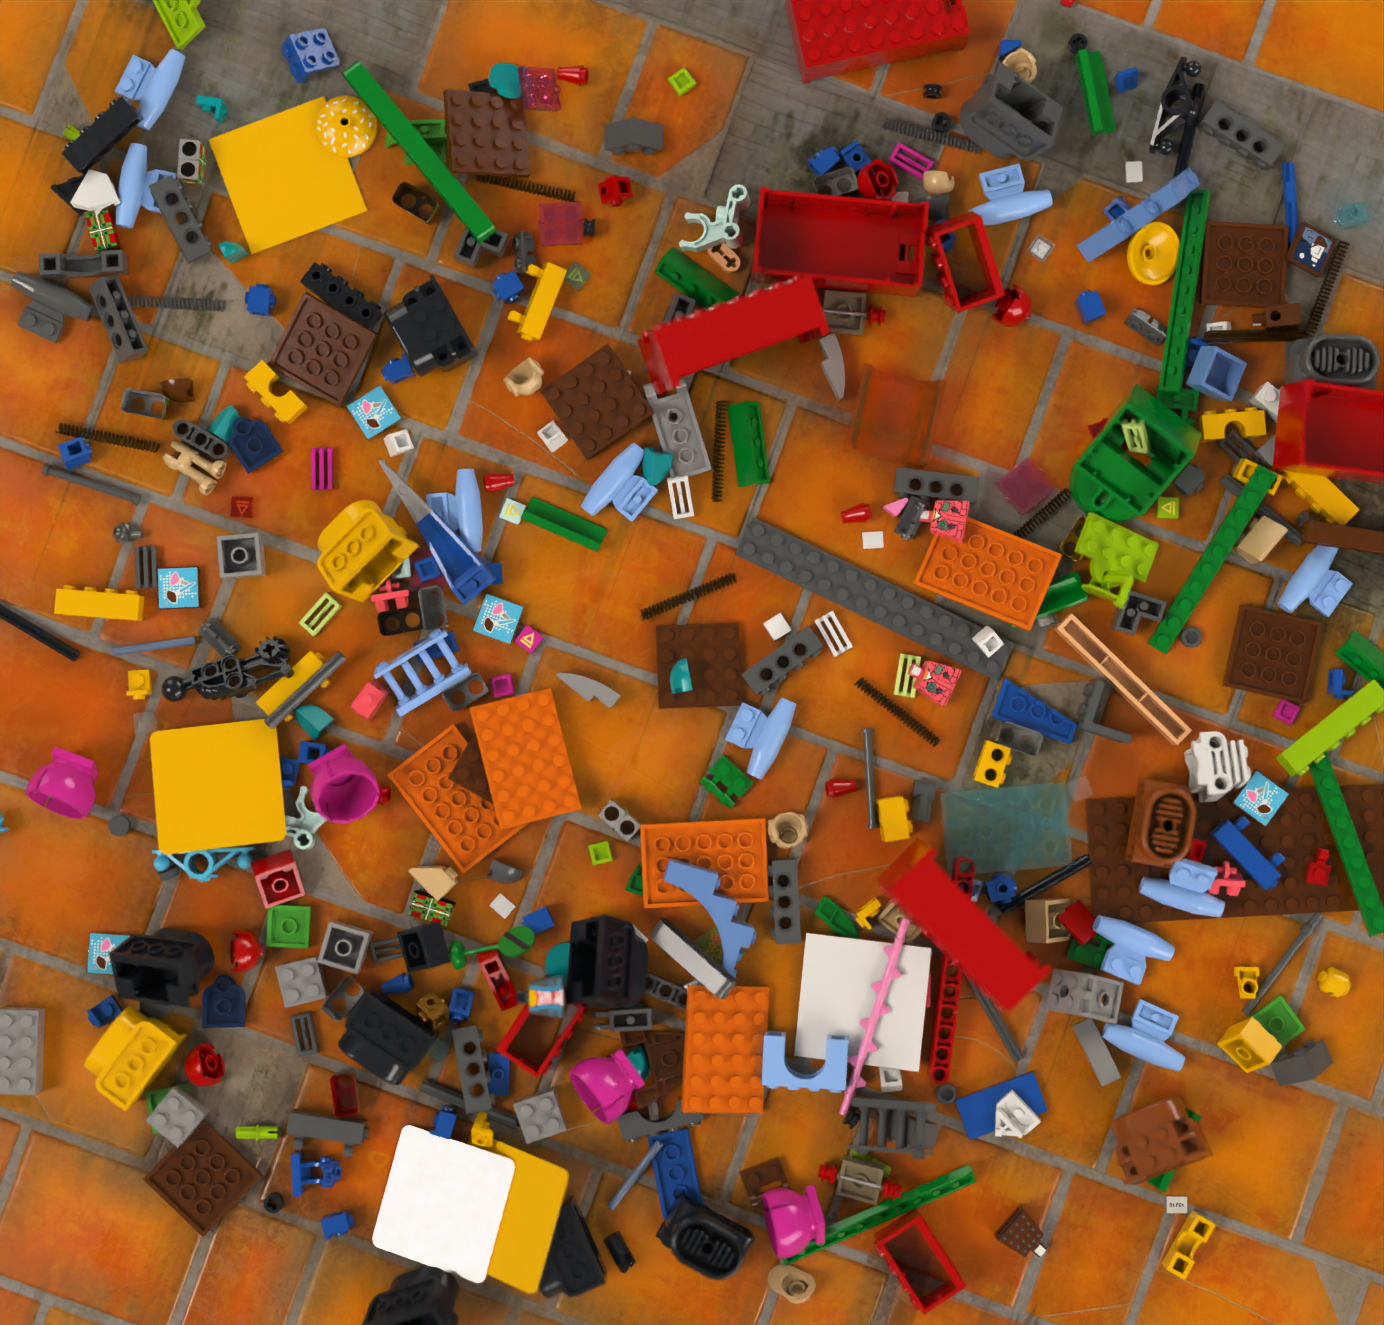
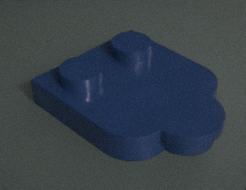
(253, 443)
(224, 1004)

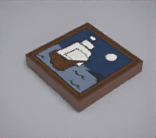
(1310, 249)

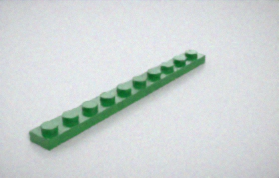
(1184, 291)
(1212, 559)
(1348, 845)
(889, 1209)

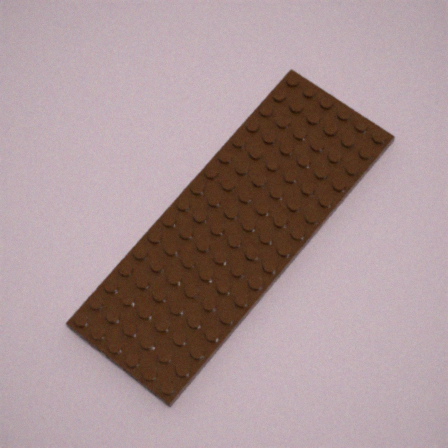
(1293, 832)

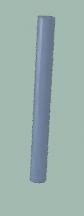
(154, 645)
(635, 1174)

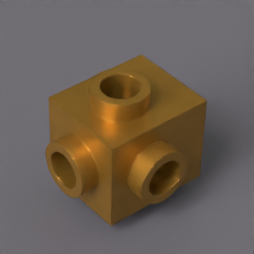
(432, 1011)

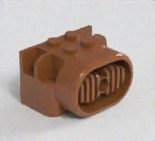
(1152, 806)
(1158, 1140)

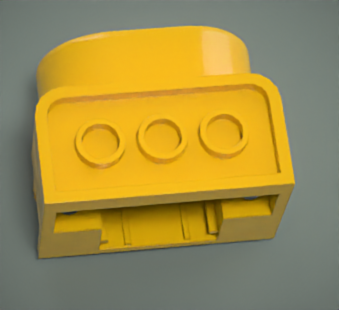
(361, 550)
(131, 1056)

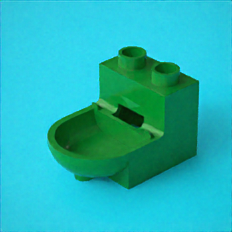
(1114, 482)

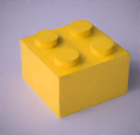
(893, 818)
(1249, 1045)

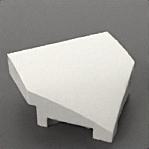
(95, 192)
(1014, 1116)

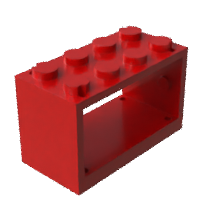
(984, 255)
(524, 1062)
(941, 1293)

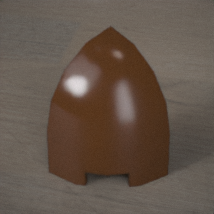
(178, 390)

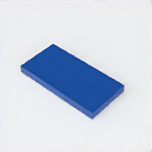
(979, 1108)
(675, 1168)

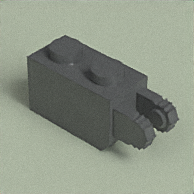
(629, 1019)

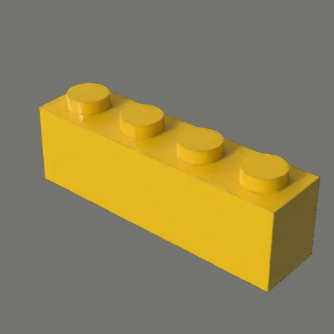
(1322, 496)
(99, 604)

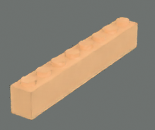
(1122, 679)

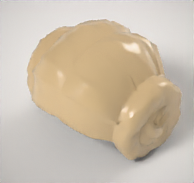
(1022, 64)
(525, 378)
(787, 829)

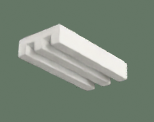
(677, 479)
(842, 649)

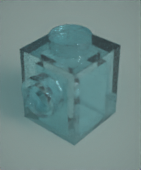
(1352, 215)

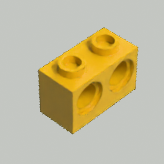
(1245, 469)
(986, 762)

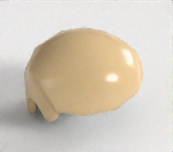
(937, 182)

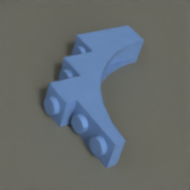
(1139, 215)
(701, 884)

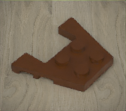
(666, 1061)

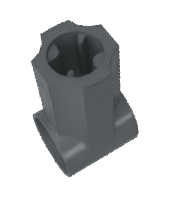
(923, 795)

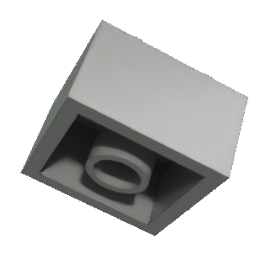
(241, 556)
(345, 946)
(302, 981)
(177, 1115)
(540, 1115)

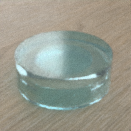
(438, 1049)

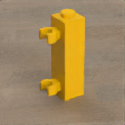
(540, 302)
(286, 686)

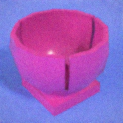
(67, 782)
(343, 786)
(606, 1083)
(792, 1220)

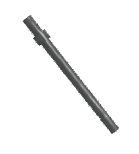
(1306, 931)

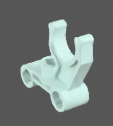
(724, 226)
(306, 824)

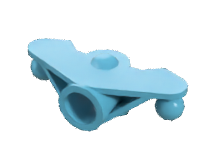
(162, 863)

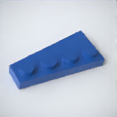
(1022, 709)

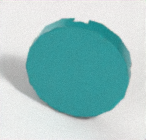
(505, 79)
(557, 960)

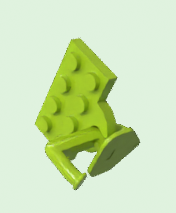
(181, 19)
(1115, 558)

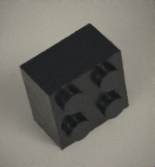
(424, 946)

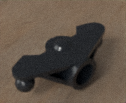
(1178, 116)

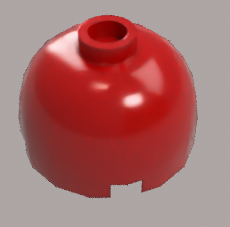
(877, 180)
(1013, 307)
(244, 951)
(203, 1066)

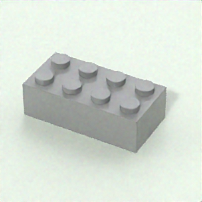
(21, 1050)

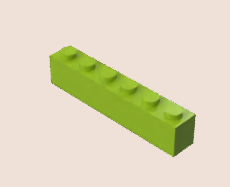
(1332, 729)

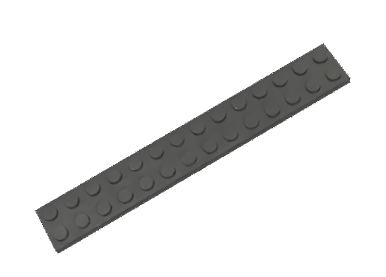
(869, 597)

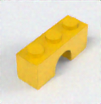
(262, 379)
(1250, 423)
(1181, 1253)

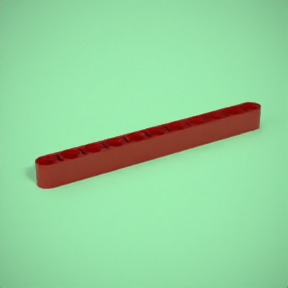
(951, 1000)

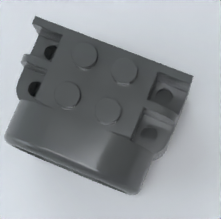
(1010, 116)
(1317, 361)

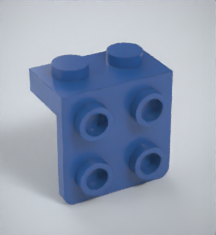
(309, 53)

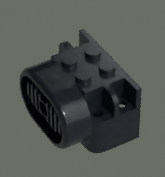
(429, 330)
(606, 964)
(162, 966)
(385, 1037)
(694, 1224)
(572, 1258)
(416, 1298)

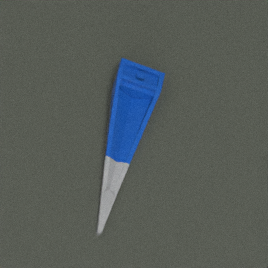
(457, 560)

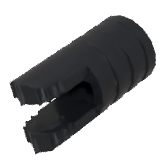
(619, 1251)

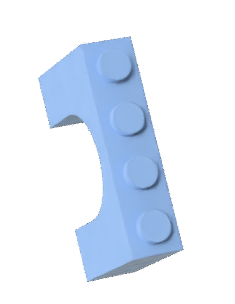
(778, 1073)

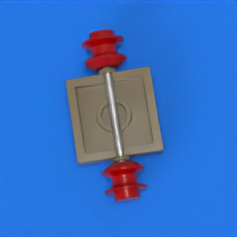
(847, 312)
(860, 1180)

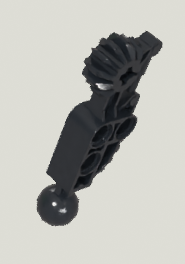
(225, 678)

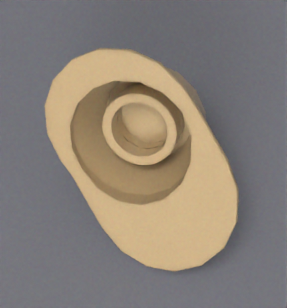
(791, 1283)

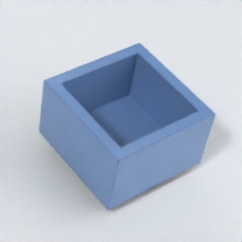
(1216, 373)

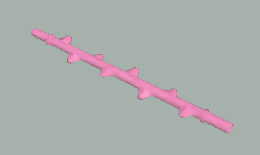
(879, 1008)

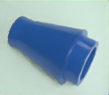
(400, 984)

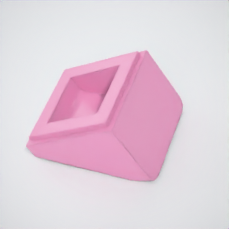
(896, 507)

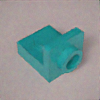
(211, 104)

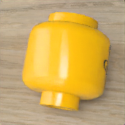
(1334, 982)

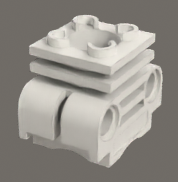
(1216, 766)

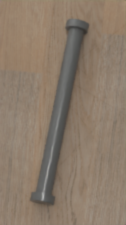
(48, 470)
(869, 770)

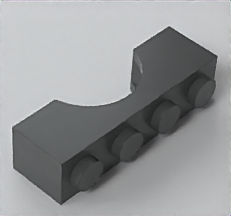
(83, 266)
(636, 1124)

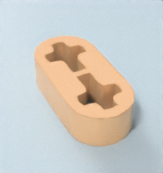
(727, 252)

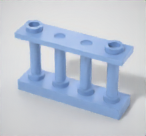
(423, 692)

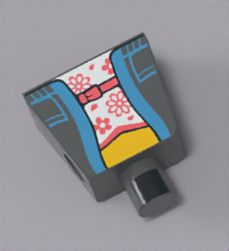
(545, 996)

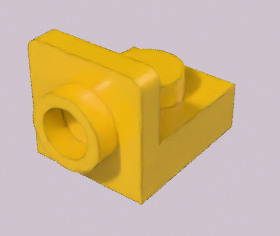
(139, 684)
(869, 909)
(480, 1131)

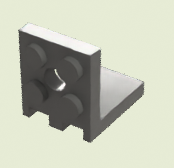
(1087, 712)

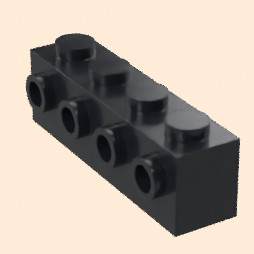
(102, 135)
(339, 296)

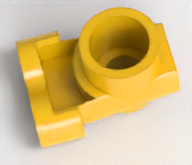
(1247, 976)

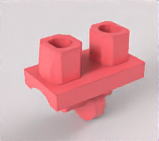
(381, 600)
(1227, 877)

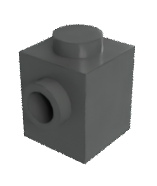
(1188, 480)

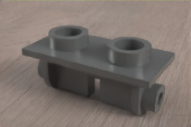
(522, 244)
(1152, 332)
(910, 518)
(219, 638)

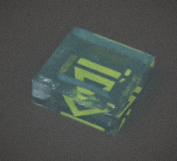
(577, 276)

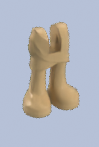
(184, 465)

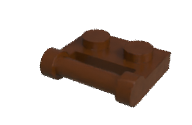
(762, 1175)

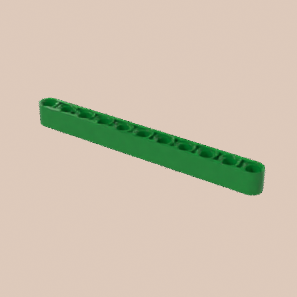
(419, 152)

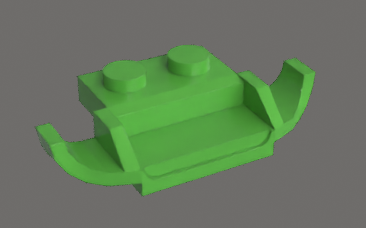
(434, 134)

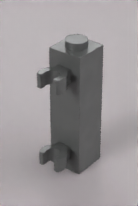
(326, 1127)

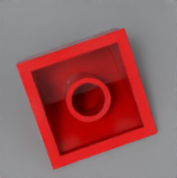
(277, 878)

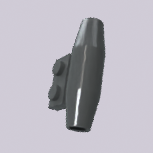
(49, 305)

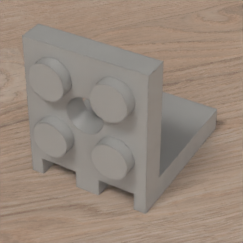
(1084, 995)

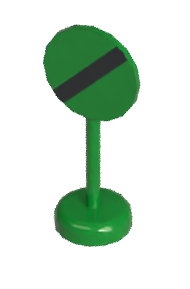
(512, 944)

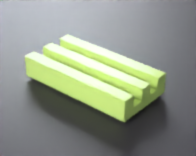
(1140, 436)
(302, 622)
(906, 680)

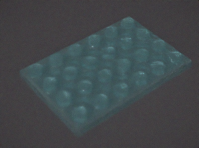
(1007, 827)

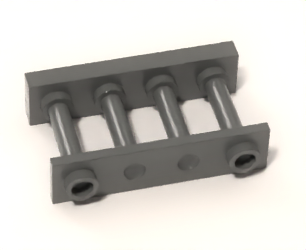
(902, 1109)

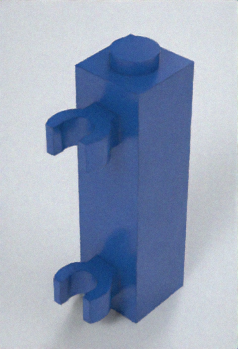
(1246, 855)

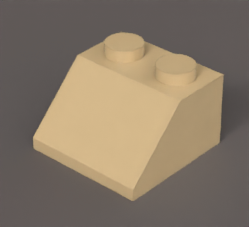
(1259, 539)
(435, 879)
(891, 918)
(1042, 920)

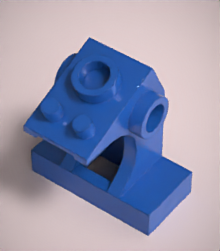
(303, 1172)

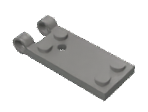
(679, 436)

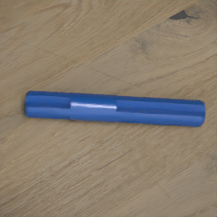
(1290, 199)

